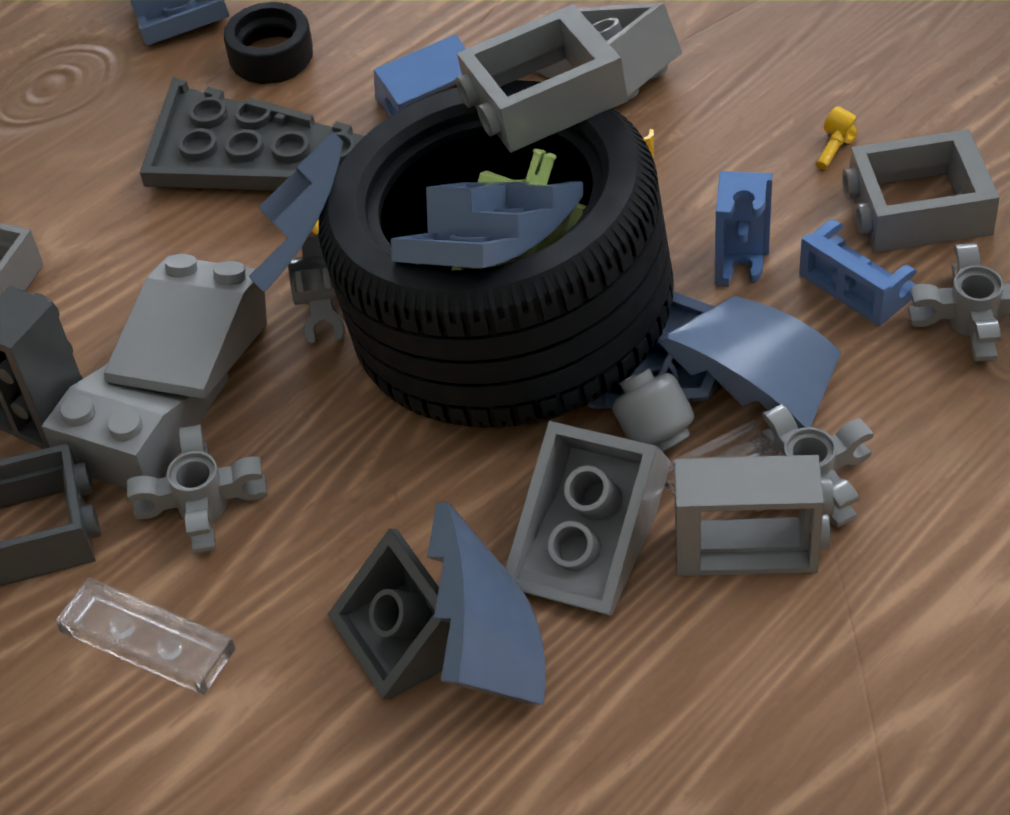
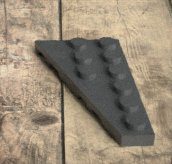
(231, 143)

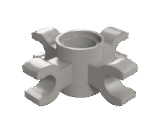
(313, 285)
(969, 306)
(834, 452)
(197, 488)

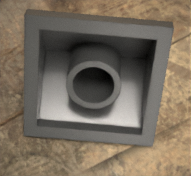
(390, 618)

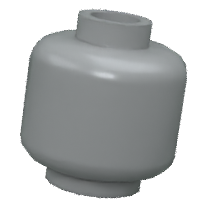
(653, 409)

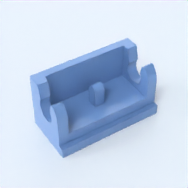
(417, 75)
(742, 223)
(852, 276)

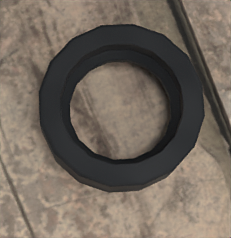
(264, 21)

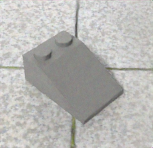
(639, 36)
(188, 327)
(123, 427)
(586, 516)

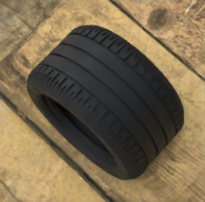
(512, 336)

